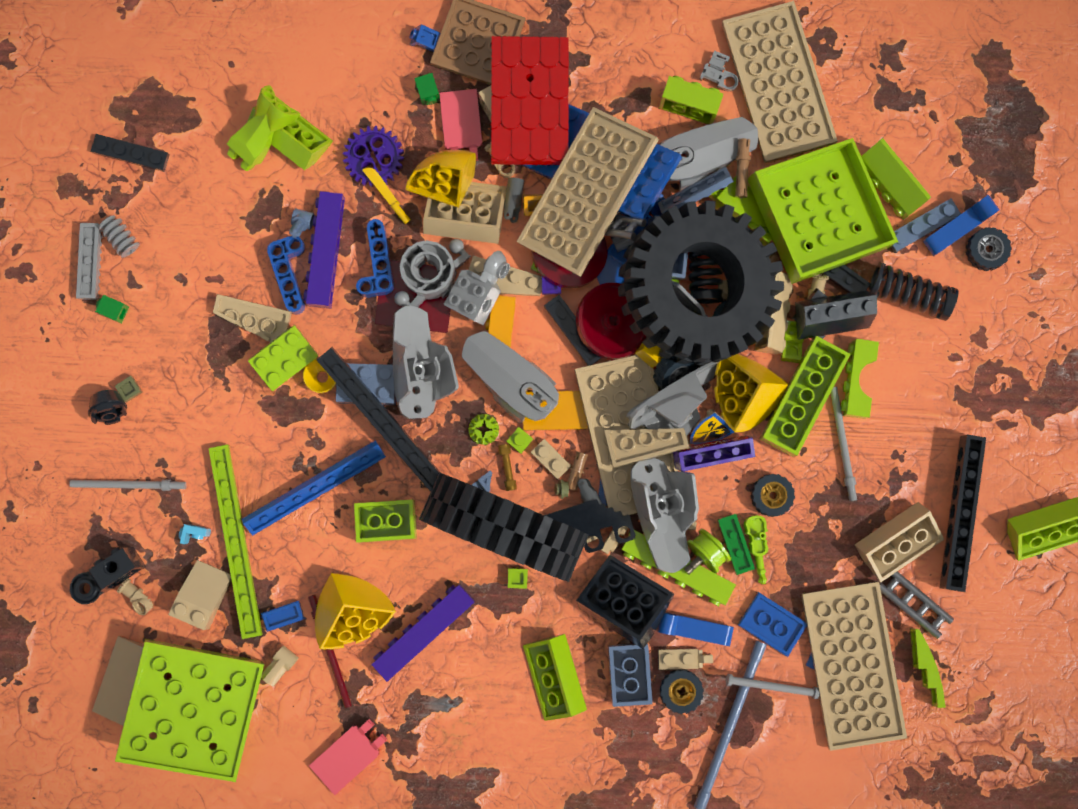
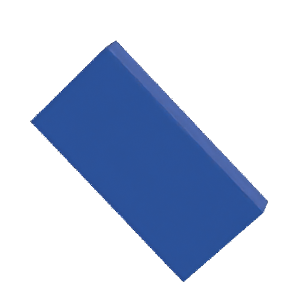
(283, 616)

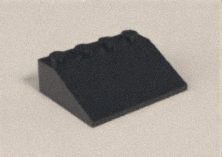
(625, 601)

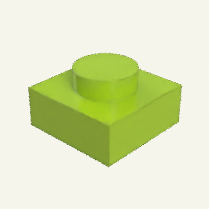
(519, 440)
(517, 578)

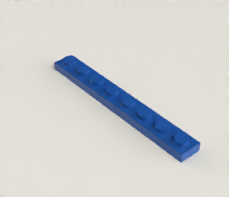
(313, 488)

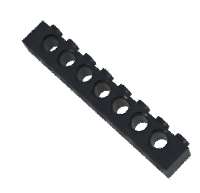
(962, 513)

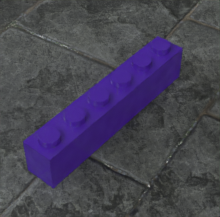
(325, 250)
(423, 632)

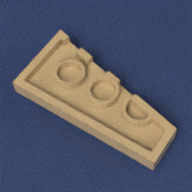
(516, 281)
(254, 317)
(642, 444)

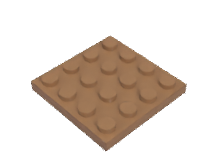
(467, 38)

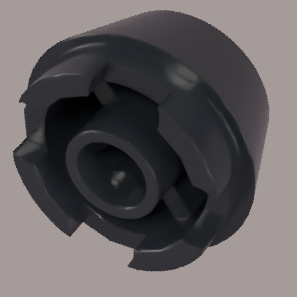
(106, 407)

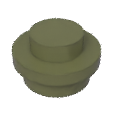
(562, 489)

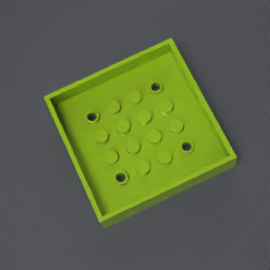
(822, 210)
(189, 711)

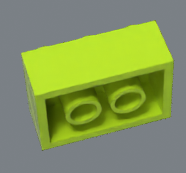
(691, 100)
(283, 357)
(385, 521)

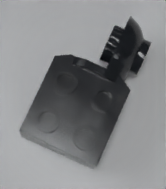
(106, 574)

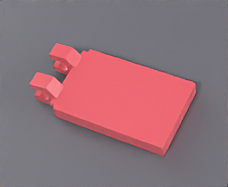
(461, 120)
(347, 757)

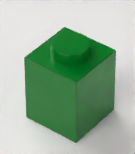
(427, 89)
(111, 309)

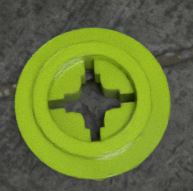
(489, 436)

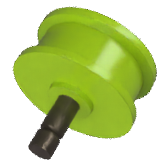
(707, 551)

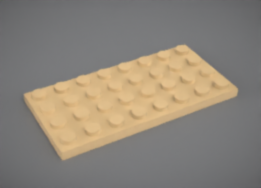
(779, 81)
(587, 191)
(607, 396)
(854, 666)

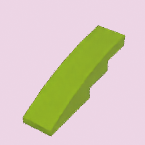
(924, 660)

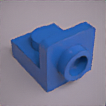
(424, 37)

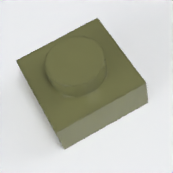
(128, 389)

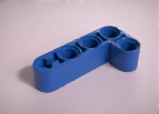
(961, 225)
(377, 257)
(289, 276)
(695, 629)

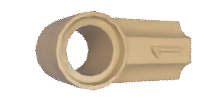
(282, 662)

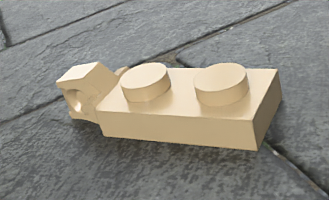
(682, 658)

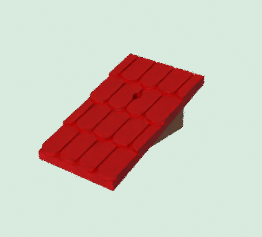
(529, 100)

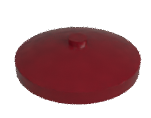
(564, 278)
(603, 324)

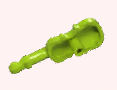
(755, 528)

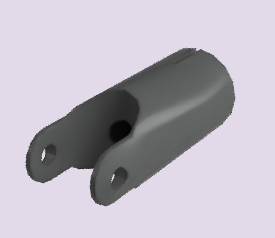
(513, 198)
(587, 491)

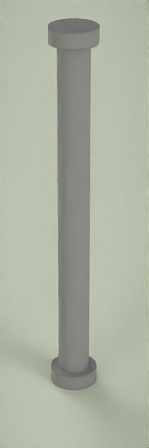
(814, 692)

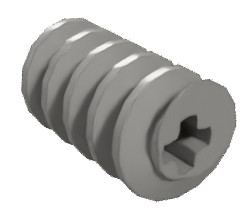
(117, 237)

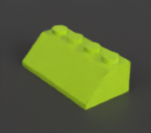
(299, 141)
(894, 180)
(1044, 529)
(555, 678)

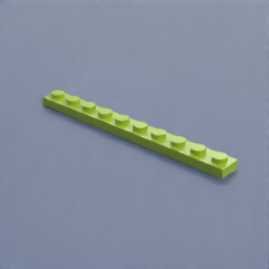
(235, 541)

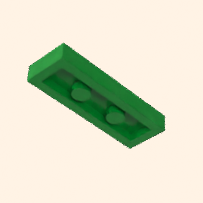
(736, 544)

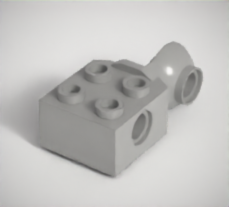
(477, 294)

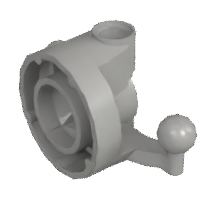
(435, 255)

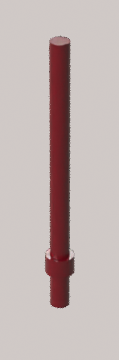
(333, 662)

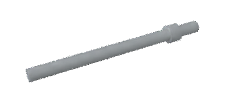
(849, 480)
(164, 485)

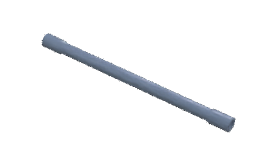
(705, 791)

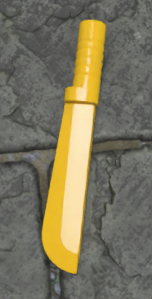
(377, 181)

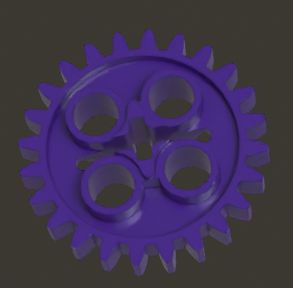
(389, 149)

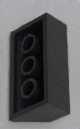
(835, 314)

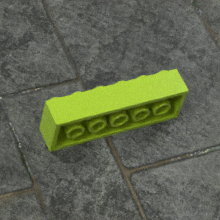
(805, 396)

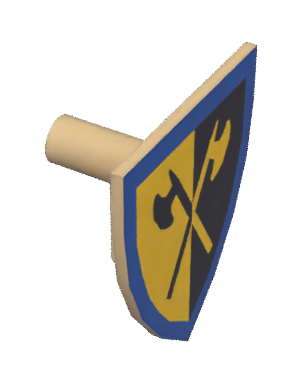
(710, 429)

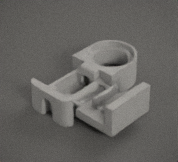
(715, 74)

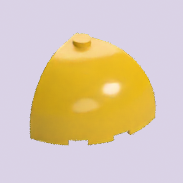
(444, 176)
(746, 392)
(349, 611)

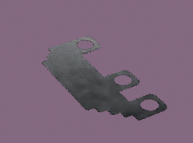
(592, 517)

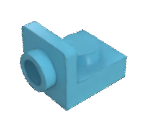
(196, 531)

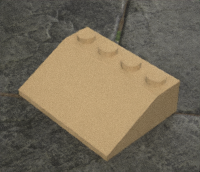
(476, 218)
(119, 680)

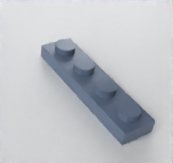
(697, 190)
(925, 224)

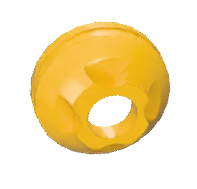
(310, 378)

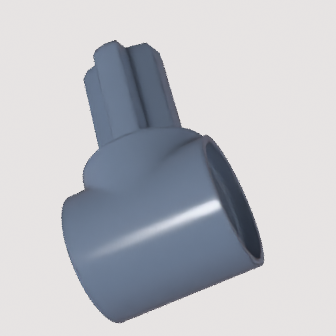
(300, 221)

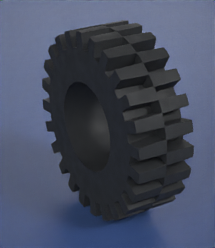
(737, 253)
(503, 527)

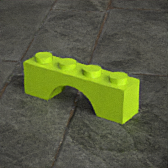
(856, 402)

